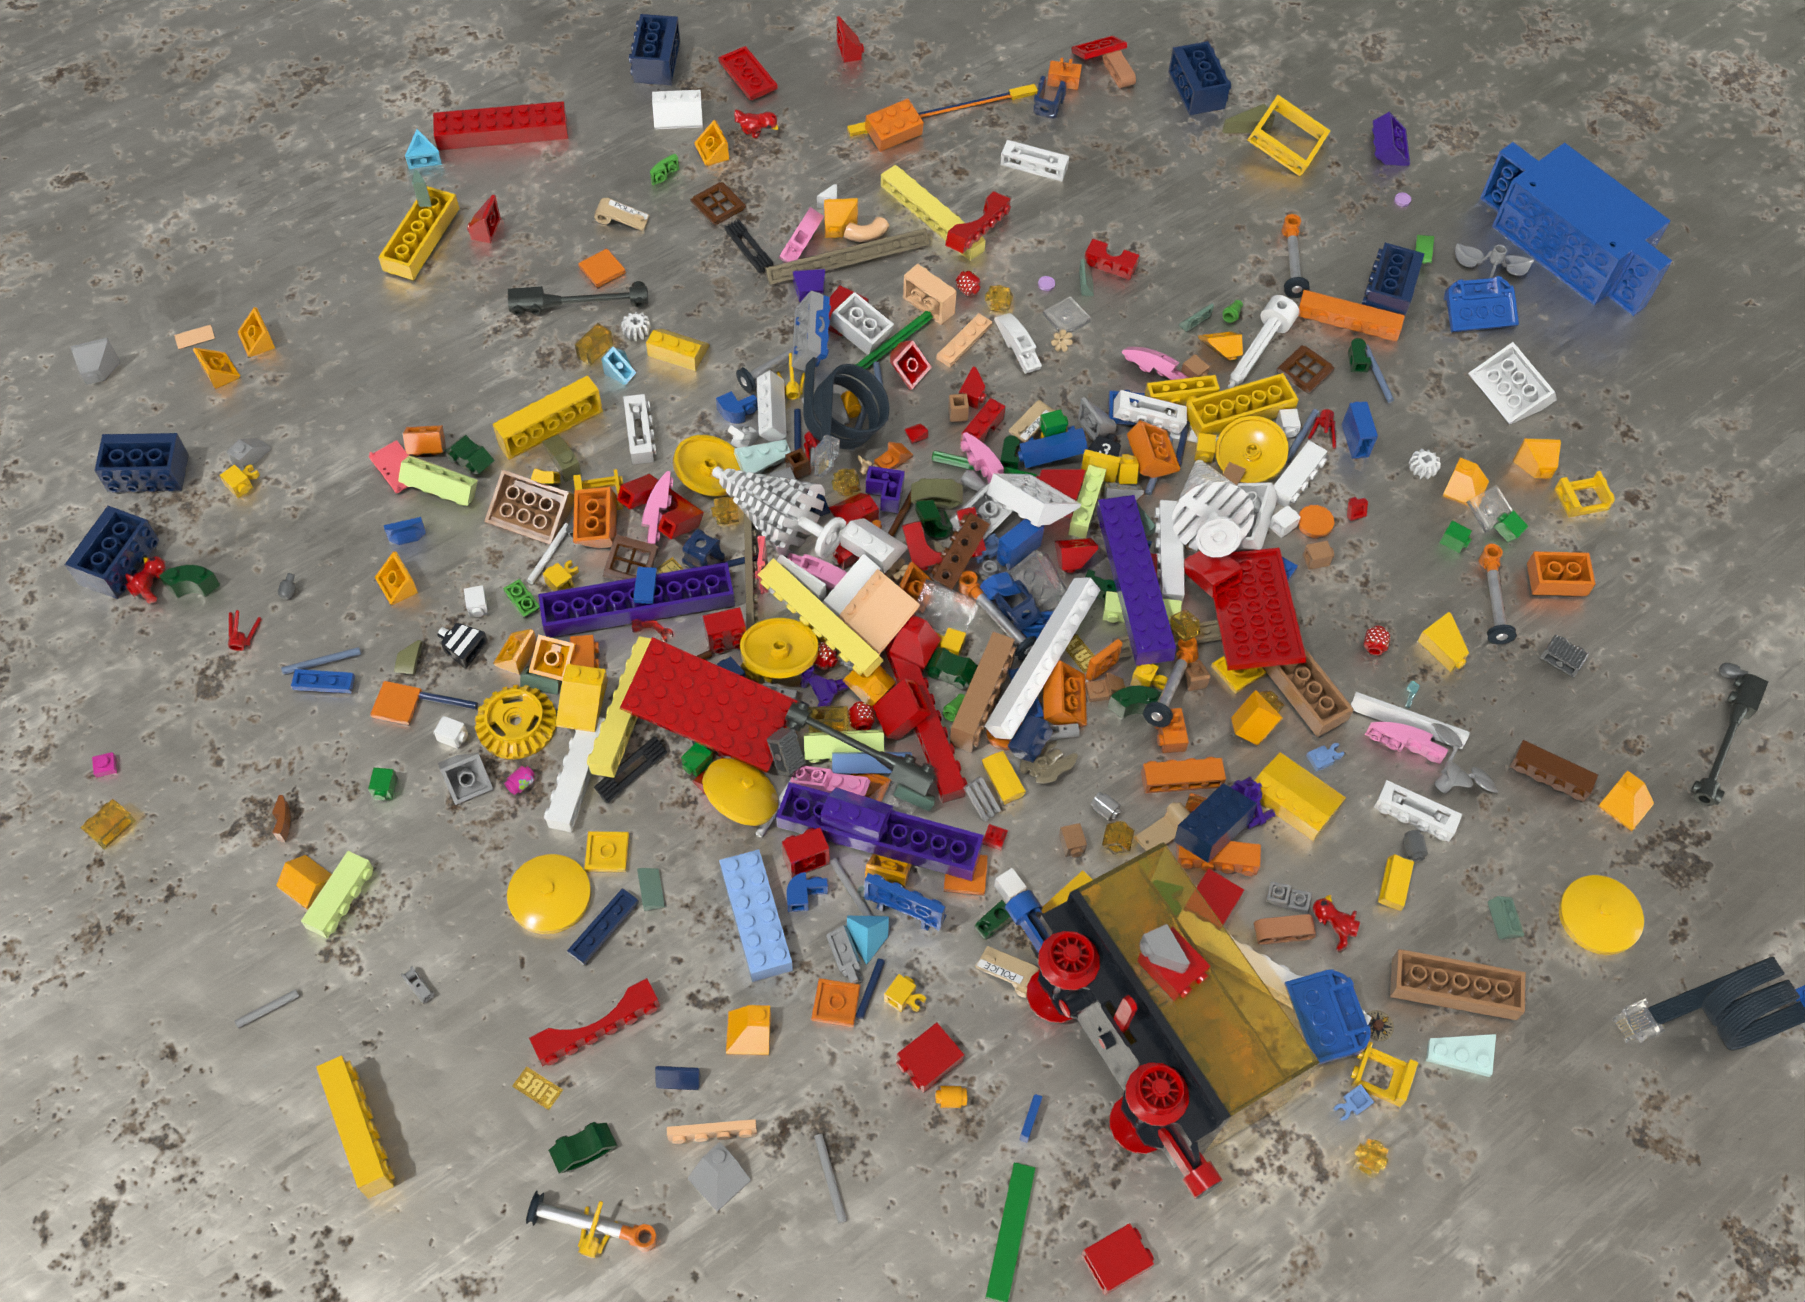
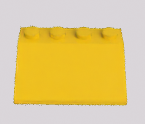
(1298, 796)

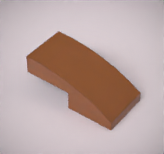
(282, 814)

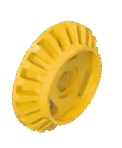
(517, 741)

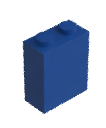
(1359, 430)
(1019, 543)

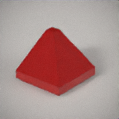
(917, 433)

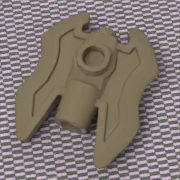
(1048, 764)

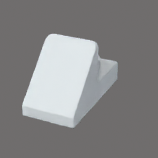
(830, 193)
(743, 435)

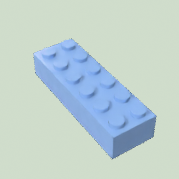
(756, 915)

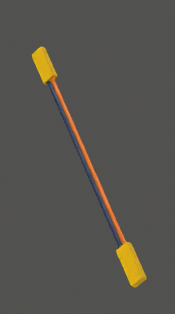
(1015, 93)

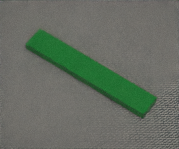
(1010, 1233)

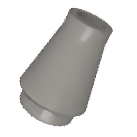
(972, 480)

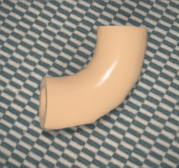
(866, 232)

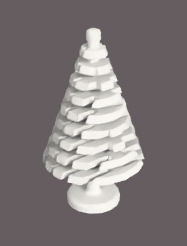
(782, 509)
(1212, 512)

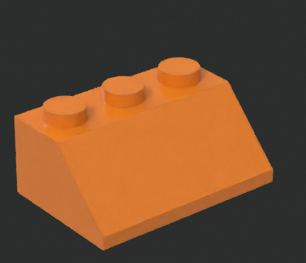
(1152, 450)
(595, 517)
(1065, 696)

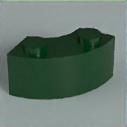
(469, 455)
(933, 521)
(189, 579)
(951, 668)
(1132, 700)
(582, 1147)

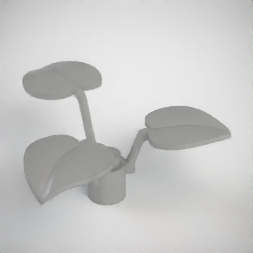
(1515, 265)
(1452, 774)

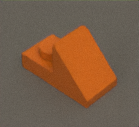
(894, 457)

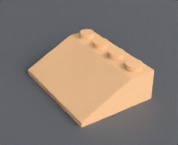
(878, 611)

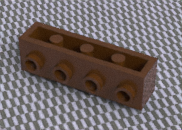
(960, 550)
(1553, 771)

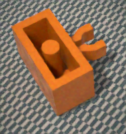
(1064, 72)
(424, 440)
(1174, 736)

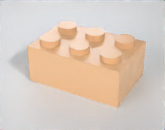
(929, 293)

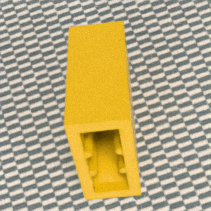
(1445, 643)

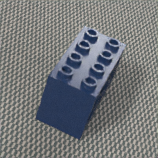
(655, 49)
(1199, 78)
(1393, 279)
(141, 462)
(111, 550)

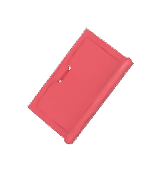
(390, 459)
(762, 560)

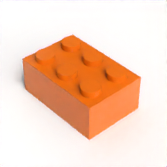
(894, 125)
(1560, 573)

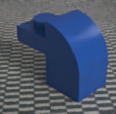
(734, 410)
(800, 888)

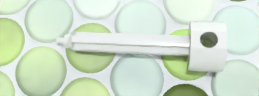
(1276, 317)

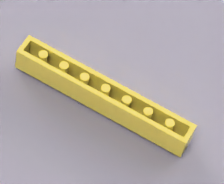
(925, 206)
(820, 617)
(618, 724)

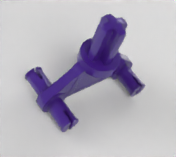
(823, 688)
(1253, 791)

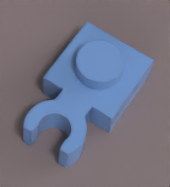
(991, 545)
(1322, 758)
(1356, 1101)

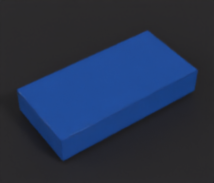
(645, 585)
(1030, 1118)

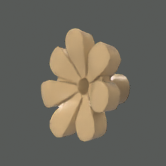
(1061, 340)
(865, 464)
(897, 569)

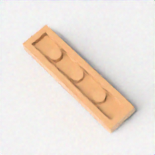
(964, 340)
(702, 1132)

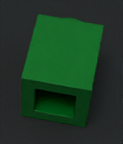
(1053, 423)
(1510, 525)
(1456, 537)
(696, 759)
(382, 783)

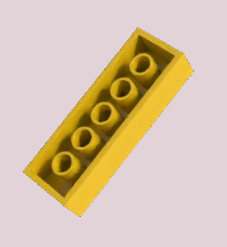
(418, 234)
(1258, 398)
(548, 417)
(355, 1127)

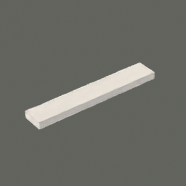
(1391, 713)

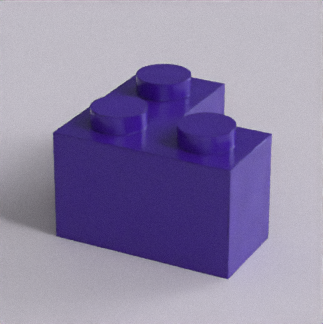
(888, 484)

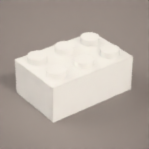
(861, 323)

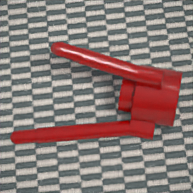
(1325, 420)
(810, 441)
(237, 640)

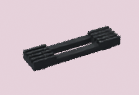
(737, 230)
(652, 751)

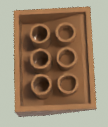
(529, 507)

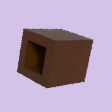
(798, 463)

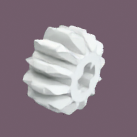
(636, 326)
(1424, 463)

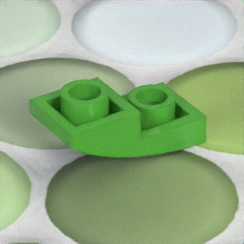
(664, 167)
(1425, 245)
(521, 598)

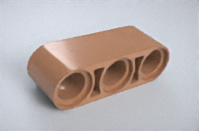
(1119, 69)
(1284, 929)

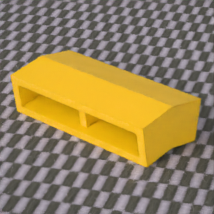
(544, 476)
(1003, 777)
(1395, 882)

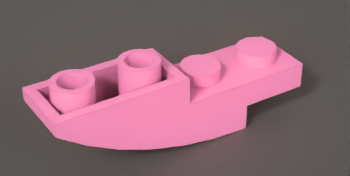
(801, 236)
(1152, 359)
(981, 456)
(657, 501)
(820, 569)
(1399, 735)
(827, 781)

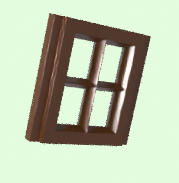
(707, 210)
(1294, 360)
(635, 545)

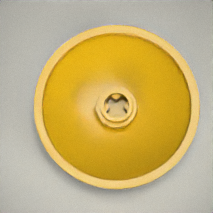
(1254, 445)
(698, 457)
(779, 648)
(740, 792)
(549, 894)
(1601, 914)

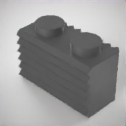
(1564, 655)
(786, 751)

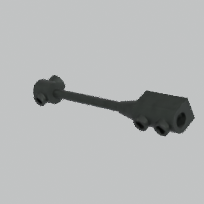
(535, 300)
(1743, 705)
(903, 769)

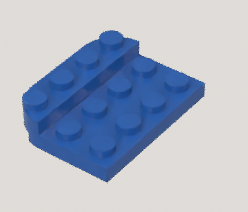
(1481, 304)
(910, 903)
(1329, 1015)

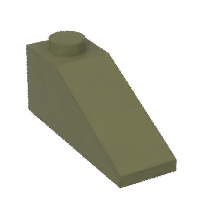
(1248, 120)
(562, 457)

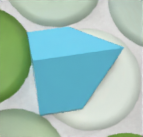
(422, 152)
(617, 365)
(868, 934)

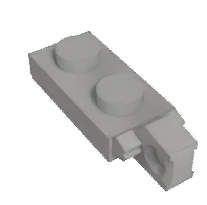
(845, 954)

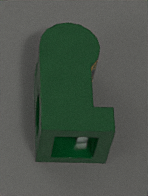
(1357, 356)
(1009, 450)
(1104, 585)
(993, 920)

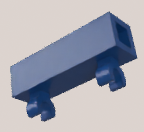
(1053, 447)

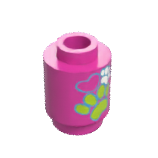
(519, 780)

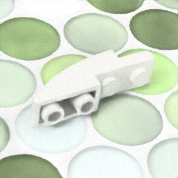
(1020, 341)

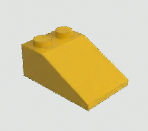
(581, 697)

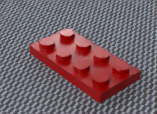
(748, 73)

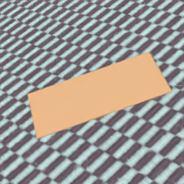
(194, 336)

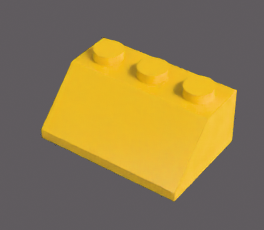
(676, 348)

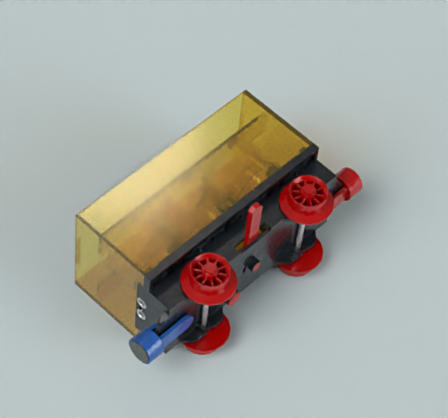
(1186, 1065)

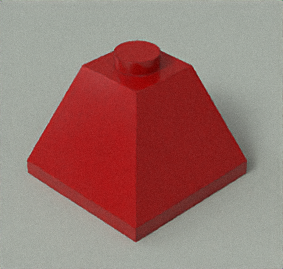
(848, 42)
(485, 221)
(909, 363)
(856, 507)
(1074, 553)
(915, 642)

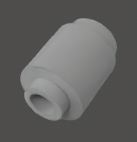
(1106, 806)

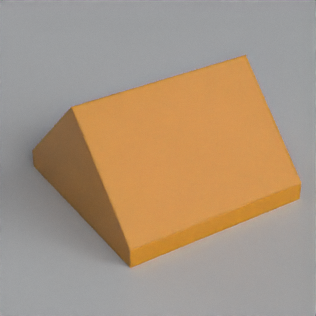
(712, 145)
(255, 334)
(216, 366)
(395, 580)
(516, 651)
(1255, 719)
(889, 869)
(303, 880)

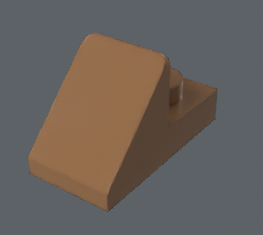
(1197, 676)
(1103, 689)

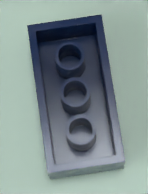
(1215, 822)

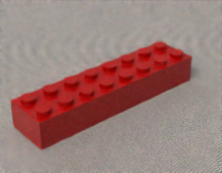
(500, 125)

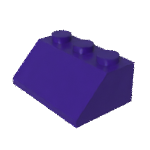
(1390, 141)
(856, 814)

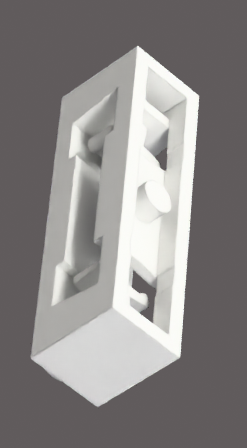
(1034, 160)
(1150, 411)
(639, 451)
(1417, 811)

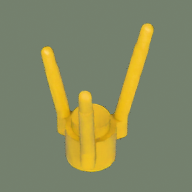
(793, 389)
(588, 1244)

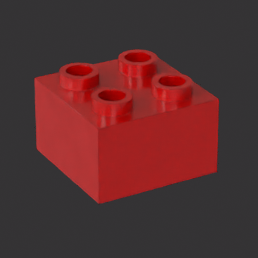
(724, 630)
(805, 852)

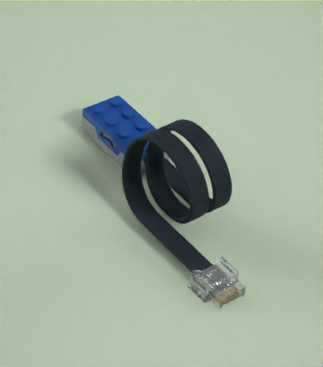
(808, 349)
(1733, 1018)

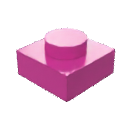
(104, 764)

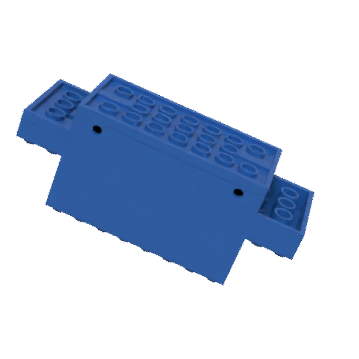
(1579, 224)

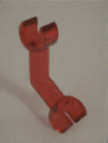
(638, 625)

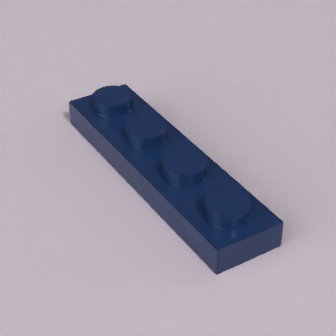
(602, 926)

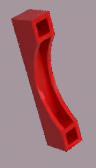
(964, 235)
(555, 1043)

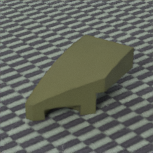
(407, 659)

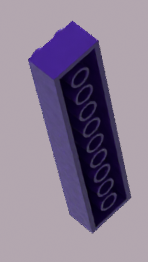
(1135, 581)
(613, 602)
(904, 837)

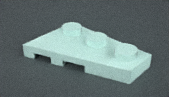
(761, 456)
(1464, 1053)

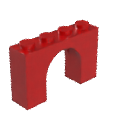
(681, 516)
(918, 549)

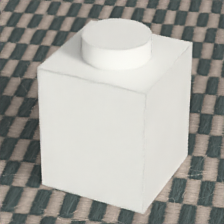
(1289, 422)
(1284, 521)
(476, 601)
(451, 732)
(1009, 884)

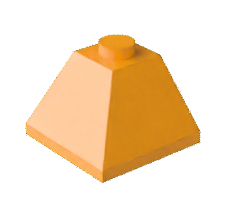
(838, 215)
(1224, 343)
(1538, 457)
(1465, 482)
(551, 657)
(869, 688)
(1628, 801)
(749, 1030)

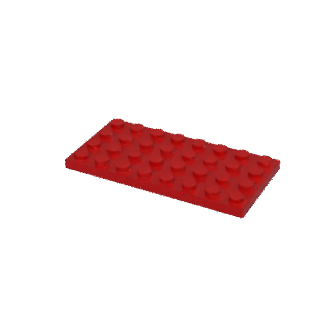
(1258, 614)
(706, 704)

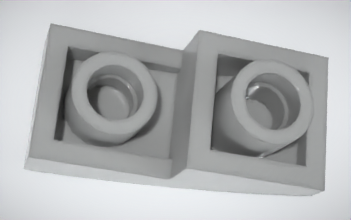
(1288, 898)

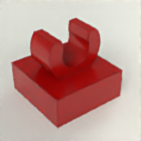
(1357, 508)
(995, 837)

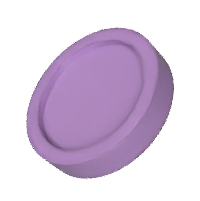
(1402, 199)
(1046, 283)

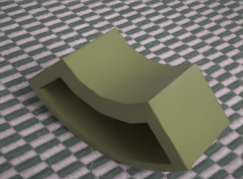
(944, 492)

